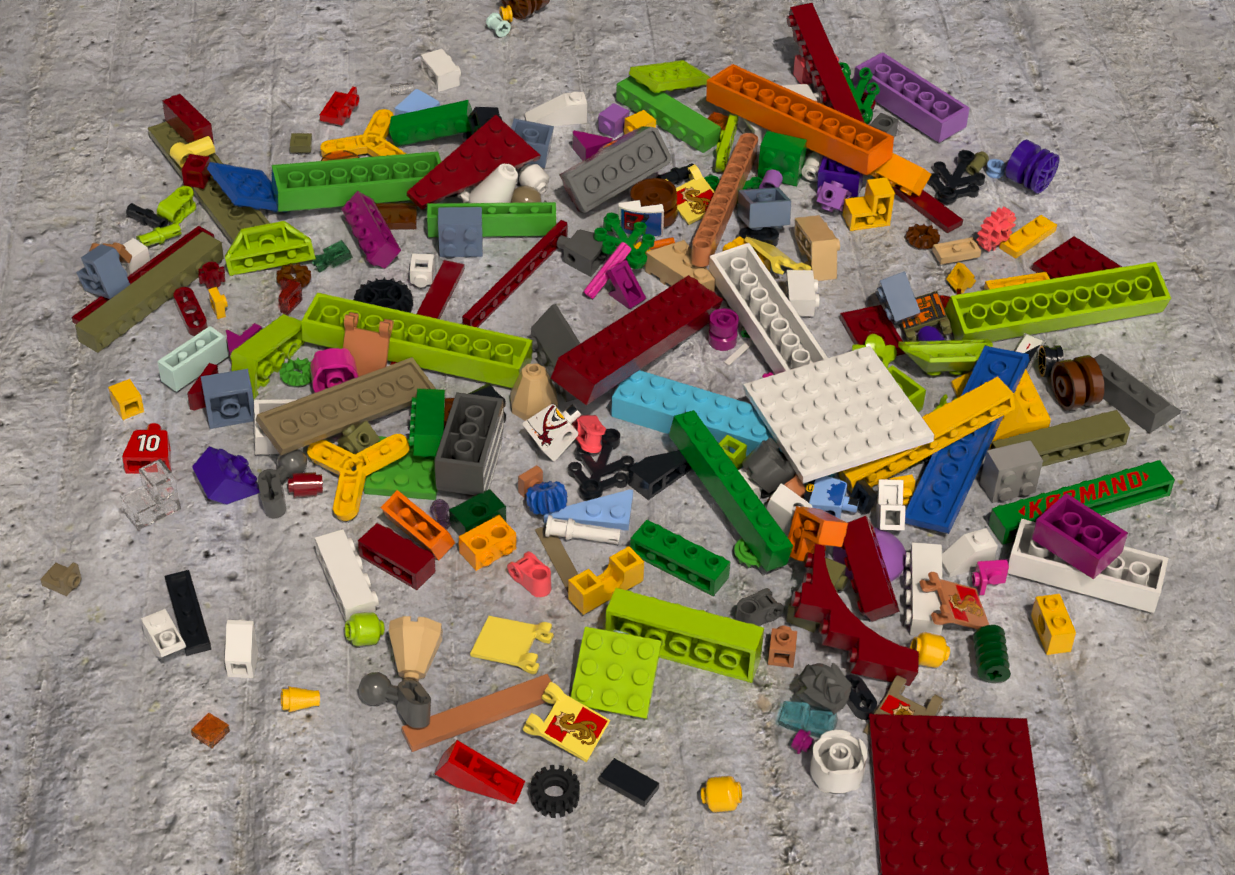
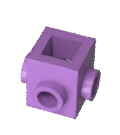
(832, 196)

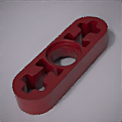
(191, 304)

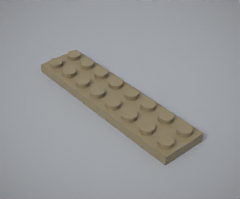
(344, 404)

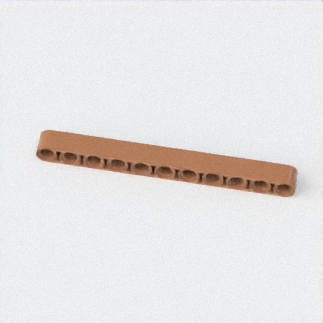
(724, 200)

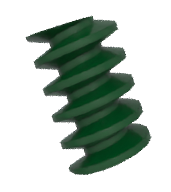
(991, 654)

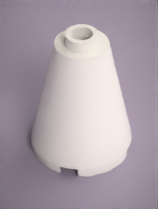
(496, 187)

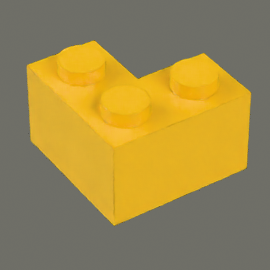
(872, 209)

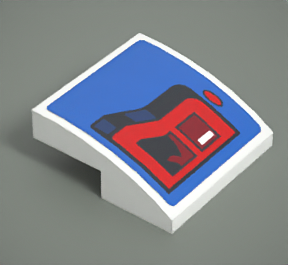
(652, 216)

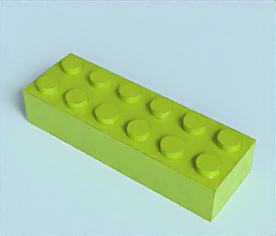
(689, 634)

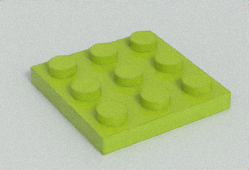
(616, 672)

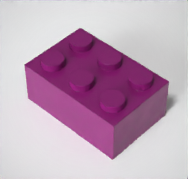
(1079, 536)

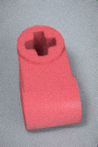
(589, 433)
(531, 574)

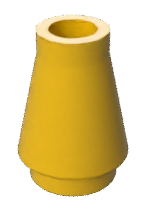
(299, 698)

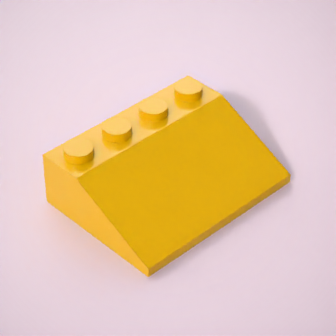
(1028, 412)

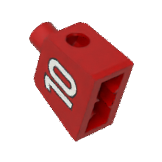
(146, 448)

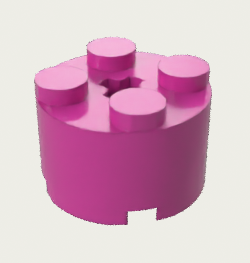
(332, 368)

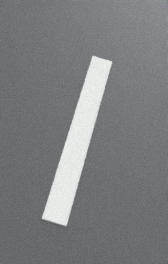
(735, 355)

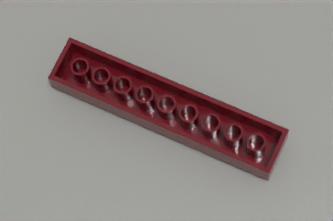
(635, 340)

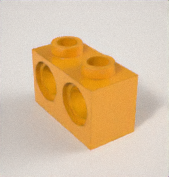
(487, 542)

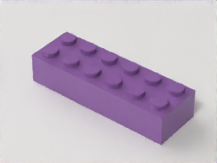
(914, 98)

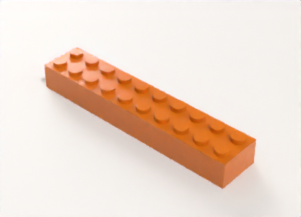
(797, 116)

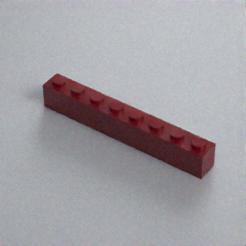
(821, 60)

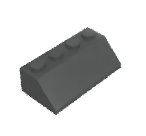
(551, 340)
(1134, 397)

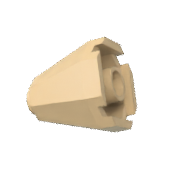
(532, 392)
(414, 645)

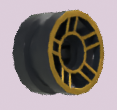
(1048, 357)

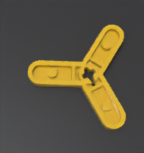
(370, 142)
(351, 482)

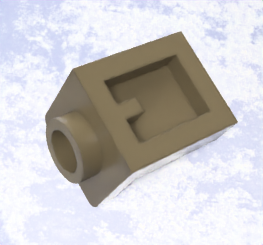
(62, 578)

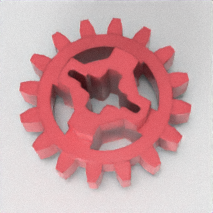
(996, 228)

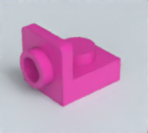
(989, 572)

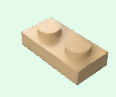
(956, 250)

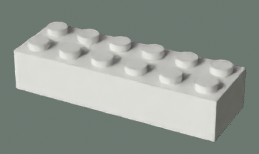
(1130, 579)

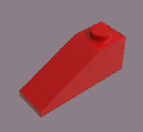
(478, 774)

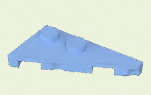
(605, 511)

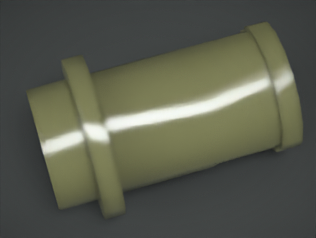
(979, 161)

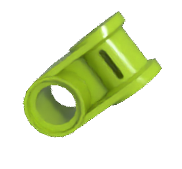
(177, 205)

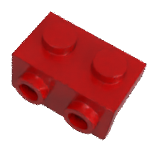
(340, 107)

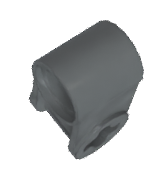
(759, 608)

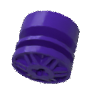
(1032, 166)

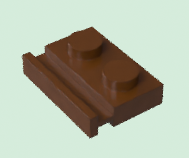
(399, 215)

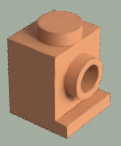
(782, 641)

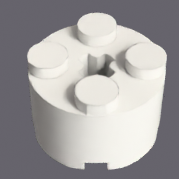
(838, 762)

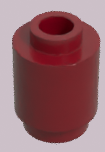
(305, 484)

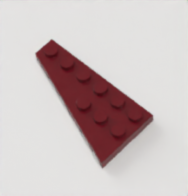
(472, 162)

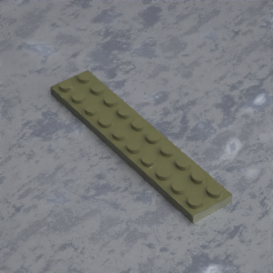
(216, 202)

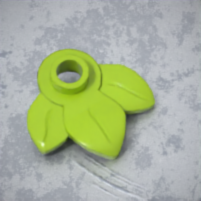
(885, 353)

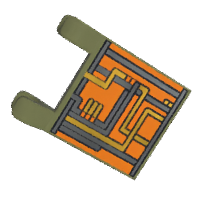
(931, 314)

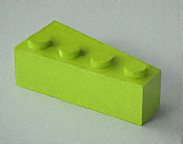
(267, 350)

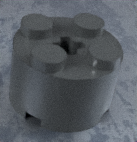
(769, 466)

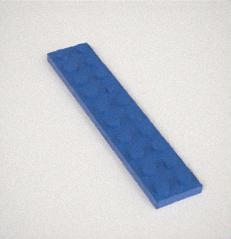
(956, 465)

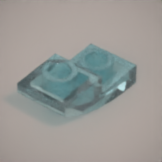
(800, 716)

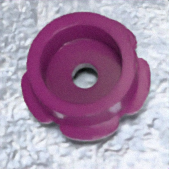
(802, 741)

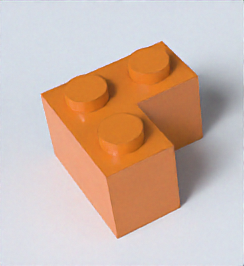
(813, 527)

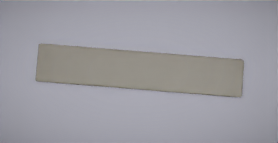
(557, 555)

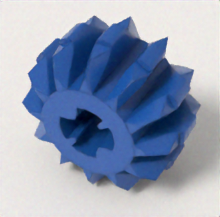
(546, 497)

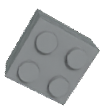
(1011, 471)

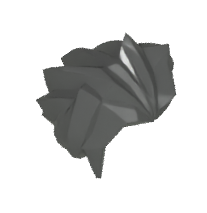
(824, 687)

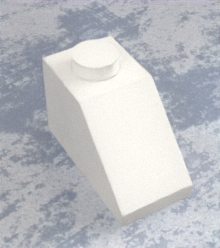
(967, 551)

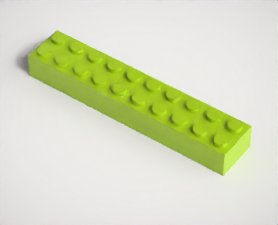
(1058, 303)
(430, 341)

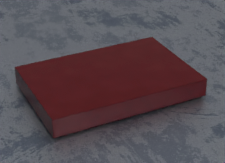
(868, 321)

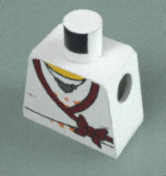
(553, 429)

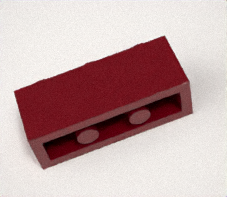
(186, 119)
(397, 556)

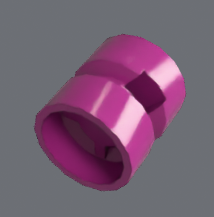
(723, 329)

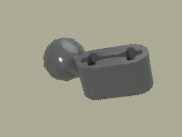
(270, 478)
(410, 695)

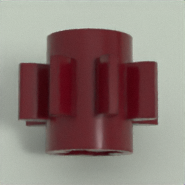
(211, 275)

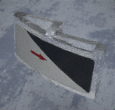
(1030, 345)

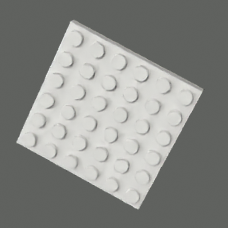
(837, 413)

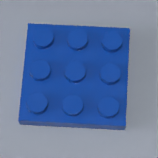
(244, 186)

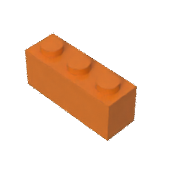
(418, 525)

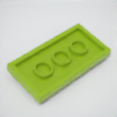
(669, 76)

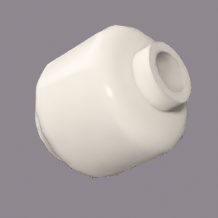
(534, 176)

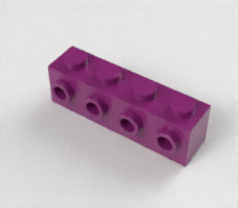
(370, 230)

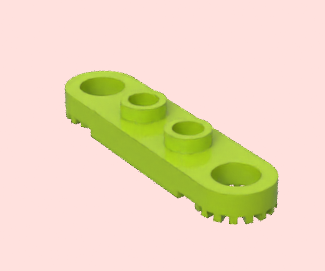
(726, 142)

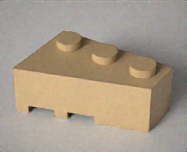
(818, 245)
(674, 263)

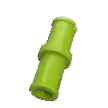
(159, 235)

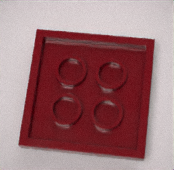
(1071, 259)

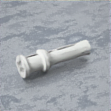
(571, 529)

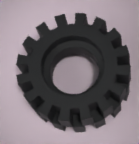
(555, 804)

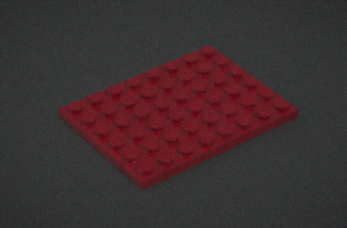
(955, 796)

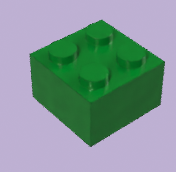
(784, 155)

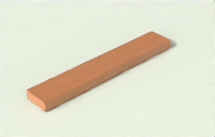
(478, 713)

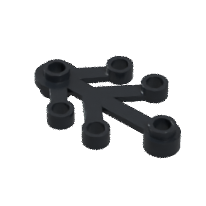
(948, 193)
(593, 487)

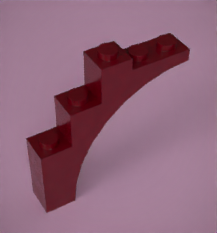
(868, 651)

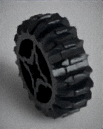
(386, 294)

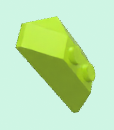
(268, 247)
(945, 354)

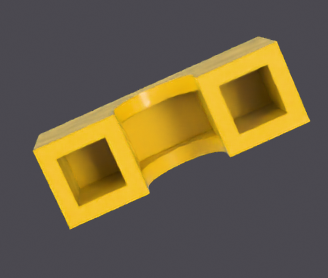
(623, 572)

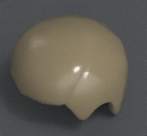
(526, 194)

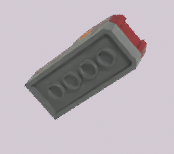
(615, 167)

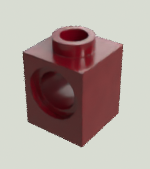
(195, 171)

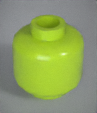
(364, 629)

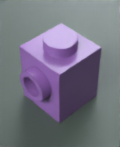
(612, 120)

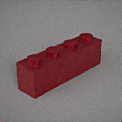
(869, 570)

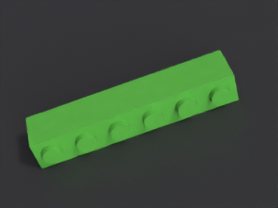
(669, 114)
(504, 218)

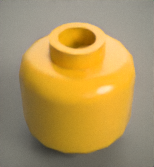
(931, 648)
(722, 794)

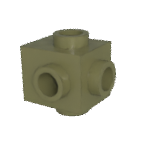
(358, 437)

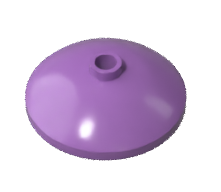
(891, 549)

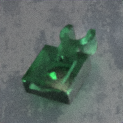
(334, 255)

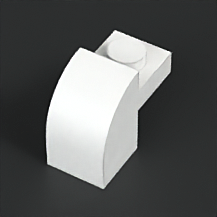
(889, 505)

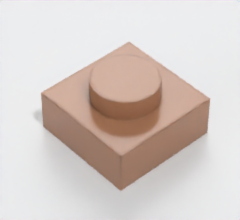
(528, 479)

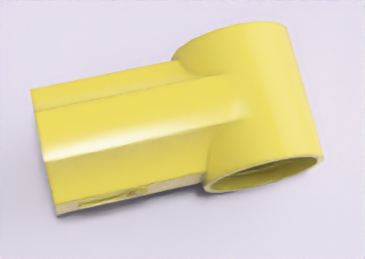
(202, 147)

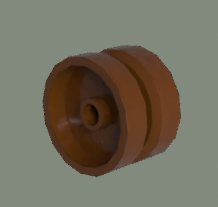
(657, 192)
(1077, 382)

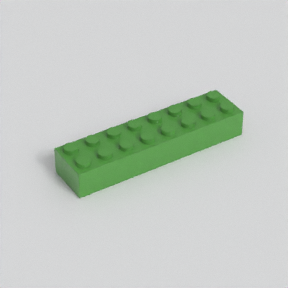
(336, 181)

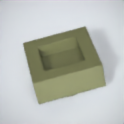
(301, 143)

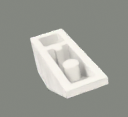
(562, 110)

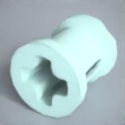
(500, 26)

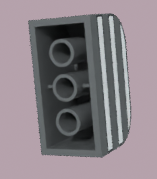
(470, 444)

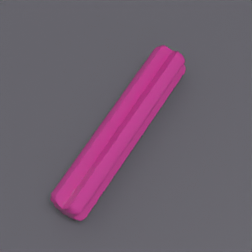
(602, 277)

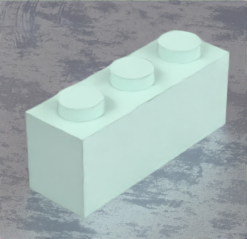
(191, 358)

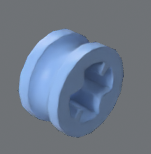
(995, 168)

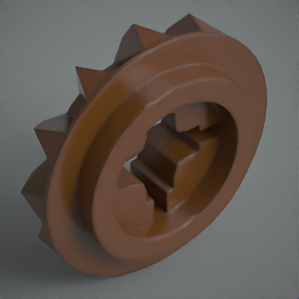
(926, 241)
(302, 274)

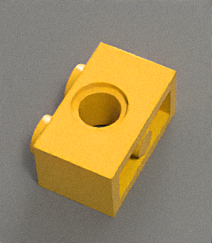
(1053, 624)

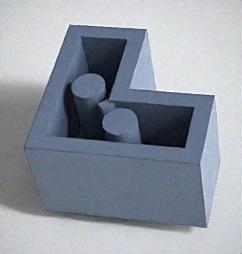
(103, 272)
(898, 298)

